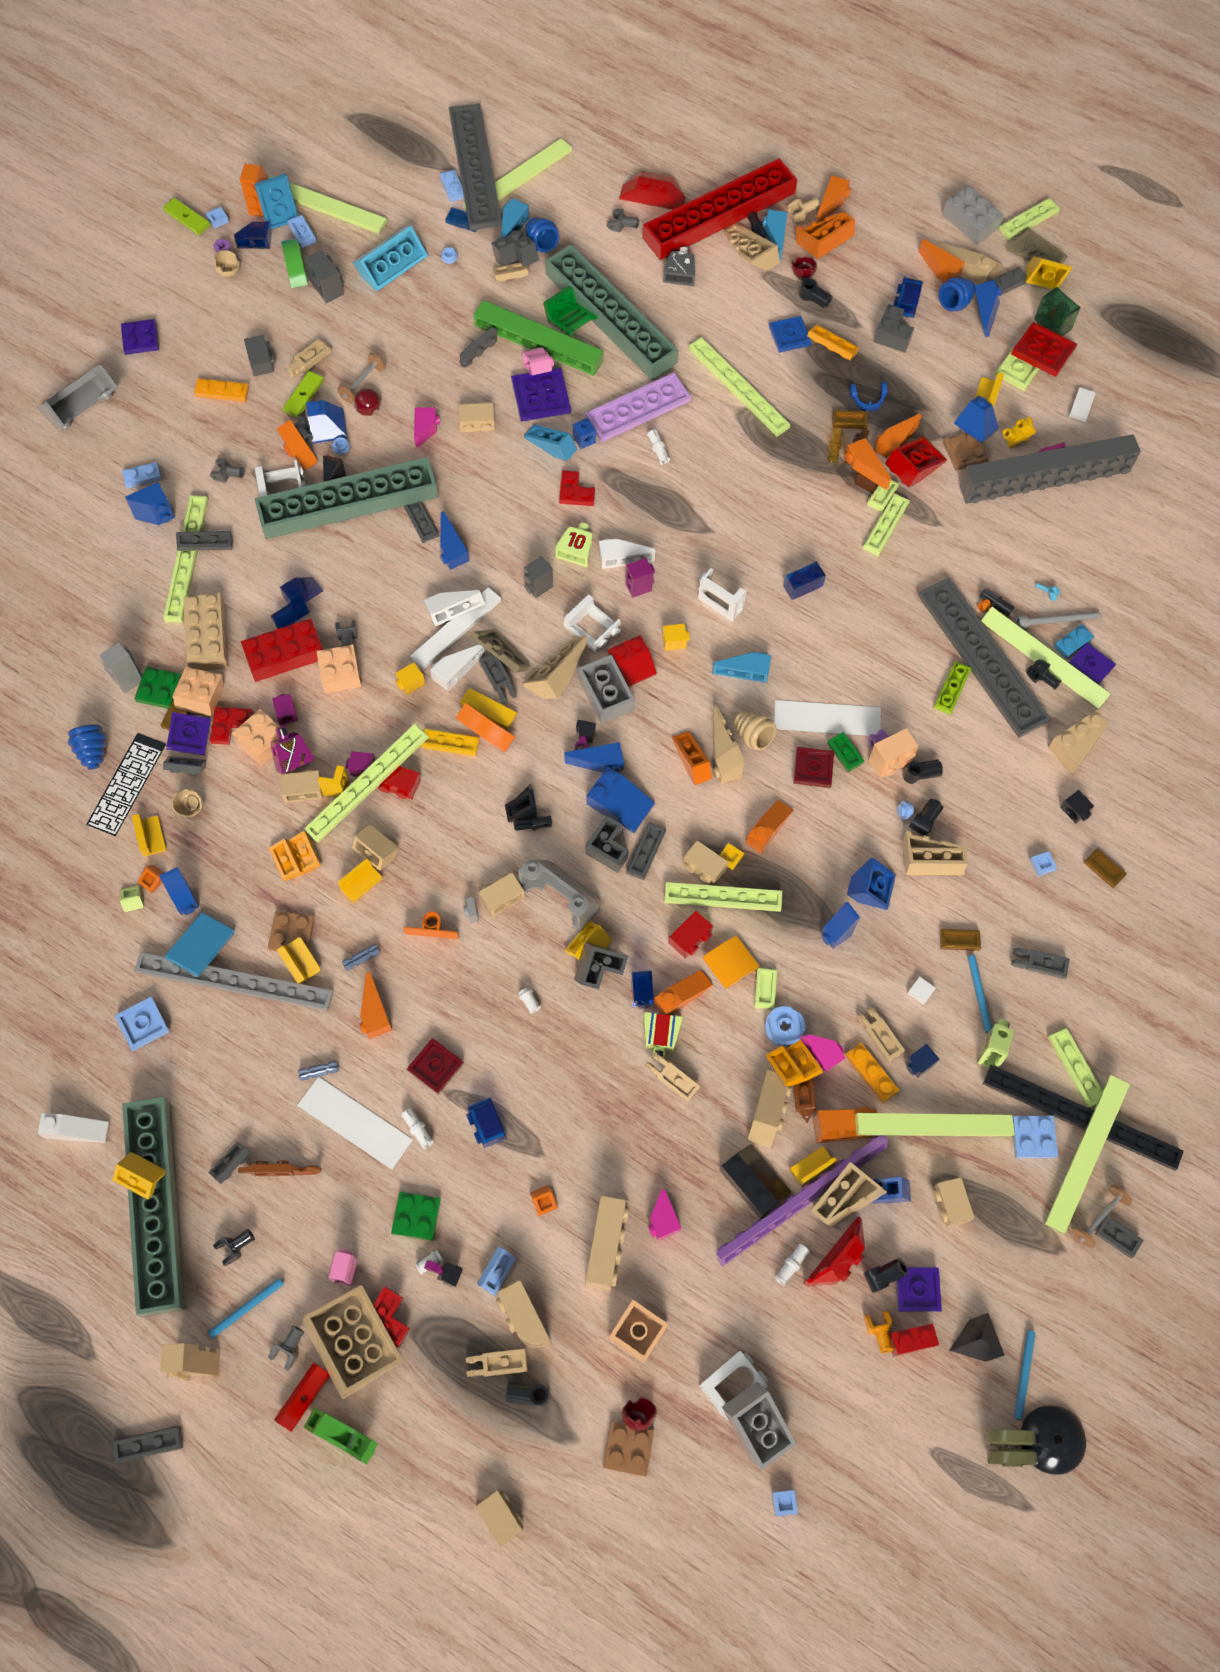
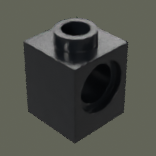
(1077, 807)

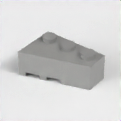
(121, 667)

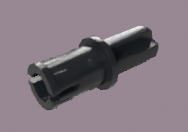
(756, 225)
(997, 601)
(533, 823)

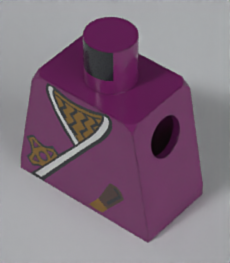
(289, 751)

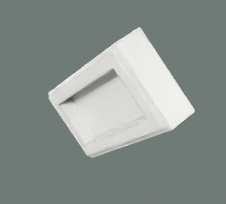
(1082, 404)

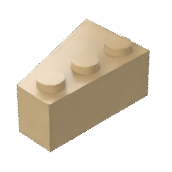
(1077, 741)
(932, 857)
(769, 1109)
(846, 1196)
(187, 1361)

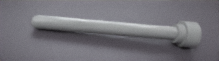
(1025, 622)

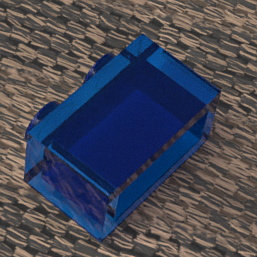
(909, 296)
(804, 580)
(486, 1123)

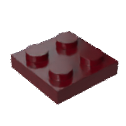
(813, 767)
(435, 1066)

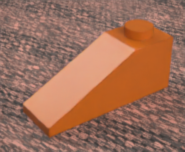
(834, 197)
(940, 262)
(896, 436)
(866, 462)
(693, 758)
(768, 826)
(682, 993)
(372, 1011)

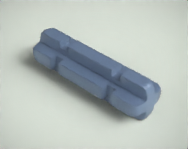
(361, 957)
(318, 1070)

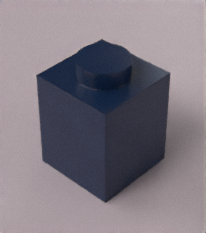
(921, 1061)

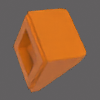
(150, 878)
(543, 1200)

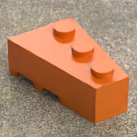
(250, 175)
(826, 235)
(838, 1125)

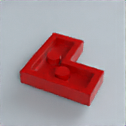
(574, 494)
(225, 720)
(386, 1306)

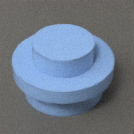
(449, 255)
(340, 446)
(905, 810)

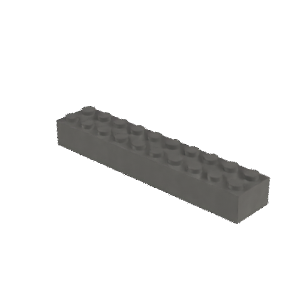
(1049, 469)

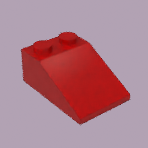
(915, 461)

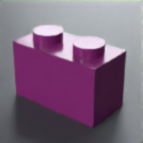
(639, 577)

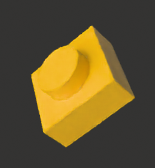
(732, 855)

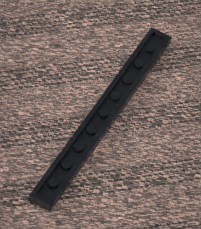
(1080, 1116)

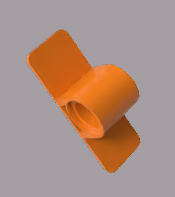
(296, 446)
(431, 931)

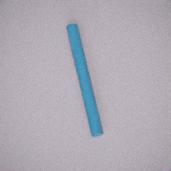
(980, 993)
(245, 1308)
(1024, 1376)

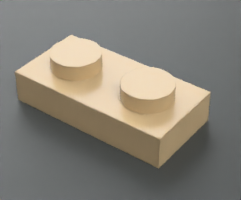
(510, 271)

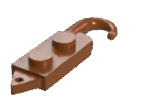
(805, 1099)
(282, 1168)

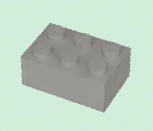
(972, 214)
(606, 689)
(759, 1425)

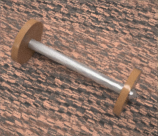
(376, 362)
(1120, 1195)

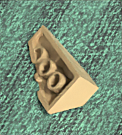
(753, 247)
(977, 265)
(557, 673)
(727, 754)

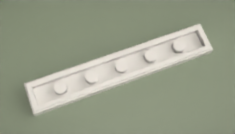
(453, 631)

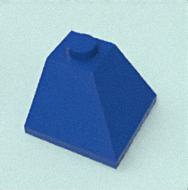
(978, 419)
(326, 421)
(872, 884)

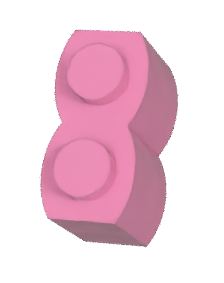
(537, 361)
(343, 1267)

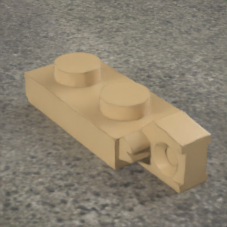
(308, 357)

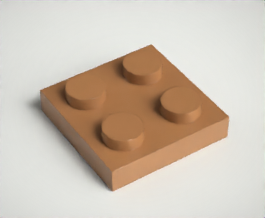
(965, 451)
(289, 927)
(628, 1449)

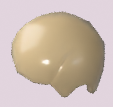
(226, 263)
(187, 803)

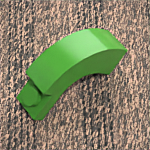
(294, 263)
(340, 1435)

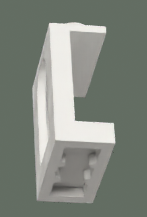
(279, 475)
(735, 601)
(586, 607)
(735, 1362)

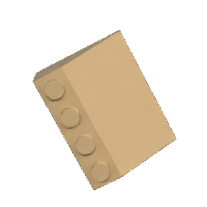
(351, 1341)

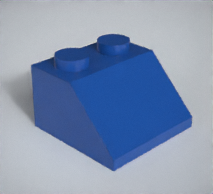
(150, 505)

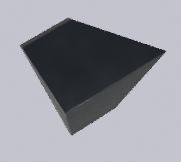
(332, 468)
(522, 806)
(979, 1340)

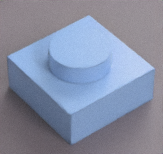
(217, 217)
(1043, 863)
(784, 1503)

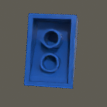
(619, 800)

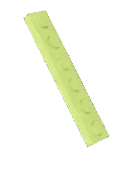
(723, 896)

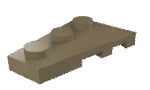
(1032, 244)
(500, 648)

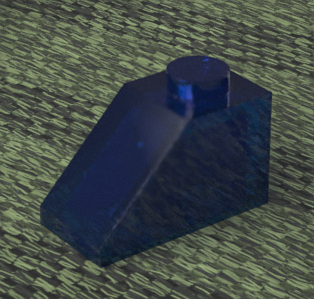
(254, 236)
(300, 586)
(642, 989)

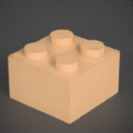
(339, 669)
(198, 691)
(255, 736)
(893, 753)
(638, 1331)

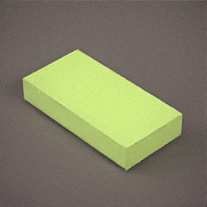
(881, 497)
(765, 988)

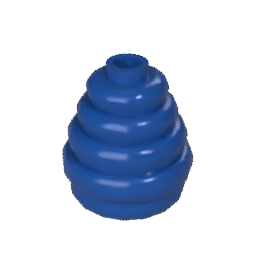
(543, 233)
(956, 293)
(88, 744)

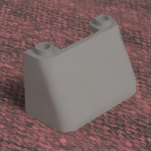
(582, 902)

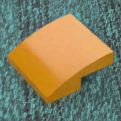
(295, 856)
(730, 962)
(794, 1063)

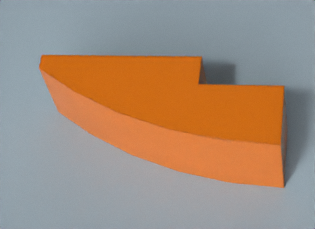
(485, 727)

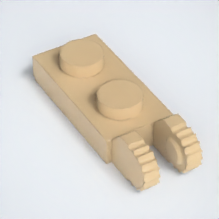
(881, 1035)
(674, 1078)
(499, 1363)

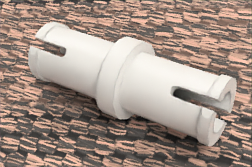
(658, 446)
(417, 1128)
(792, 1264)

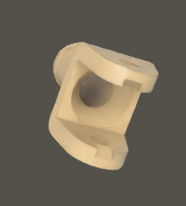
(803, 208)

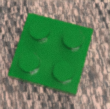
(157, 687)
(416, 1216)

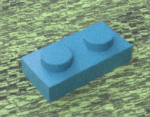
(1074, 641)

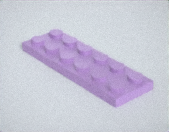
(638, 407)

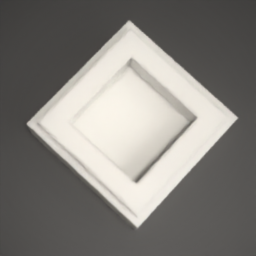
(921, 990)

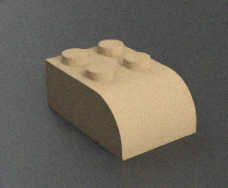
(522, 1316)

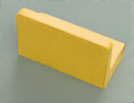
(990, 388)
(334, 786)
(149, 835)
(359, 881)
(591, 933)
(299, 960)
(812, 1166)
(138, 1174)

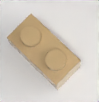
(476, 417)
(300, 786)
(375, 846)
(705, 863)
(501, 894)
(953, 1202)
(499, 1517)

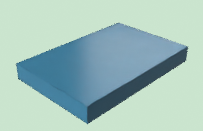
(276, 200)
(199, 944)

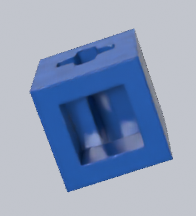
(581, 431)

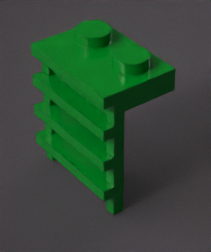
(566, 312)

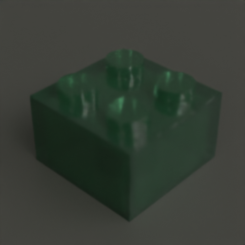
(1057, 312)

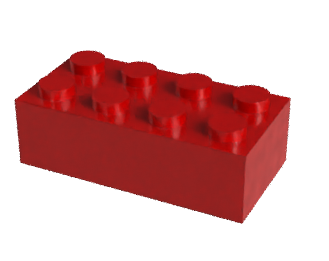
(282, 650)

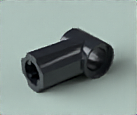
(810, 291)
(923, 770)
(925, 820)
(882, 1276)
(525, 1393)

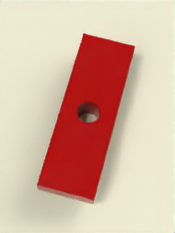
(302, 1397)

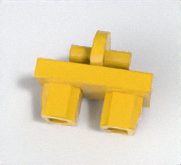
(1020, 432)

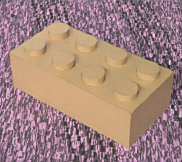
(205, 632)
(605, 1243)

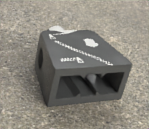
(680, 268)

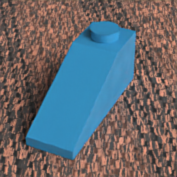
(514, 216)
(775, 228)
(552, 441)
(748, 666)

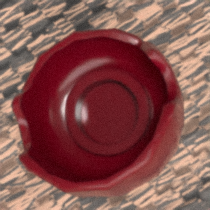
(804, 267)
(367, 401)
(639, 1414)

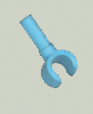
(1053, 591)

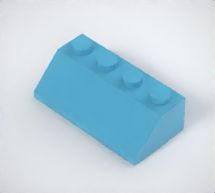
(390, 258)

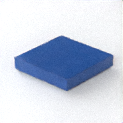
(789, 334)

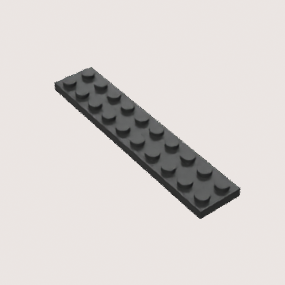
(475, 167)
(984, 657)

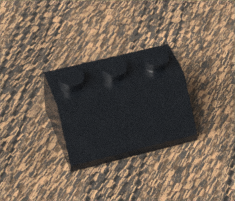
(754, 1180)

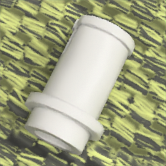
(529, 1000)
(434, 1256)

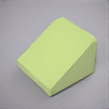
(131, 898)

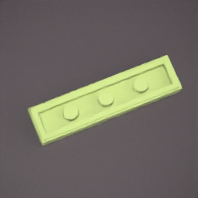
(1029, 218)
(886, 524)
(1076, 1067)

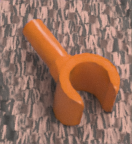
(984, 605)

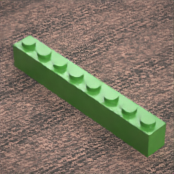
(534, 335)

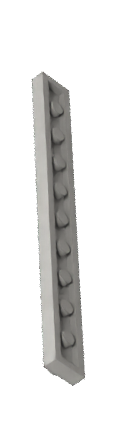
(237, 982)

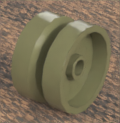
(1011, 1449)

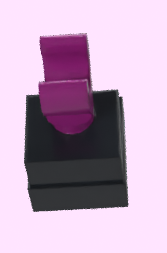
(586, 733)
(448, 1273)

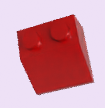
(633, 660)

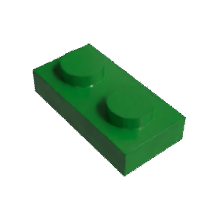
(845, 752)

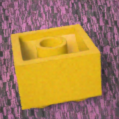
(1046, 272)

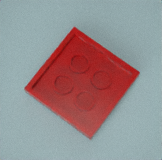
(1044, 349)

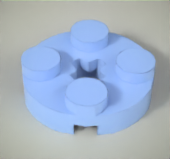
(789, 1016)

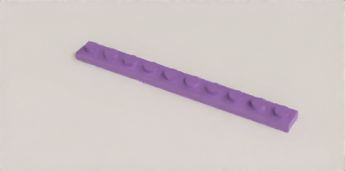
(794, 1204)

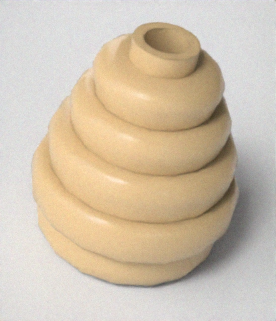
(755, 729)

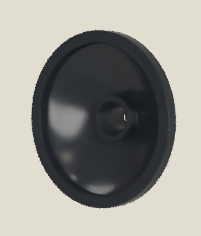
(1055, 1457)

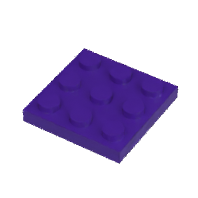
(541, 395)

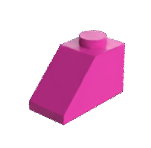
(425, 424)
(825, 1051)
(663, 1218)

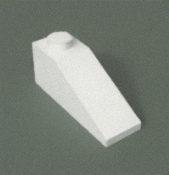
(620, 553)
(449, 605)
(455, 666)
(72, 1128)

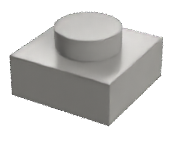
(470, 910)

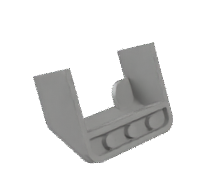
(78, 397)

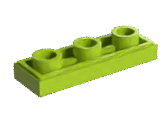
(186, 216)
(303, 394)
(949, 694)

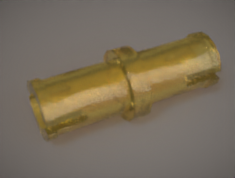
(835, 445)

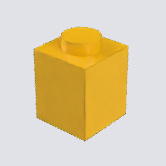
(675, 637)
(409, 679)

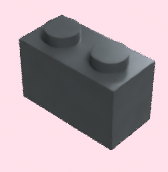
(259, 356)
(538, 577)

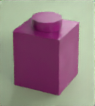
(284, 709)
(359, 762)

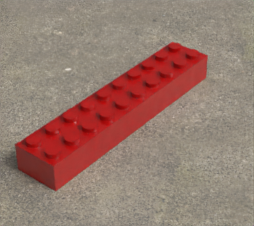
(719, 208)

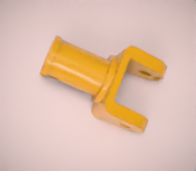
(881, 1332)

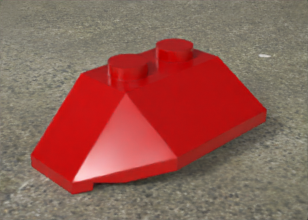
(653, 190)
(840, 1258)

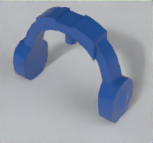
(865, 407)

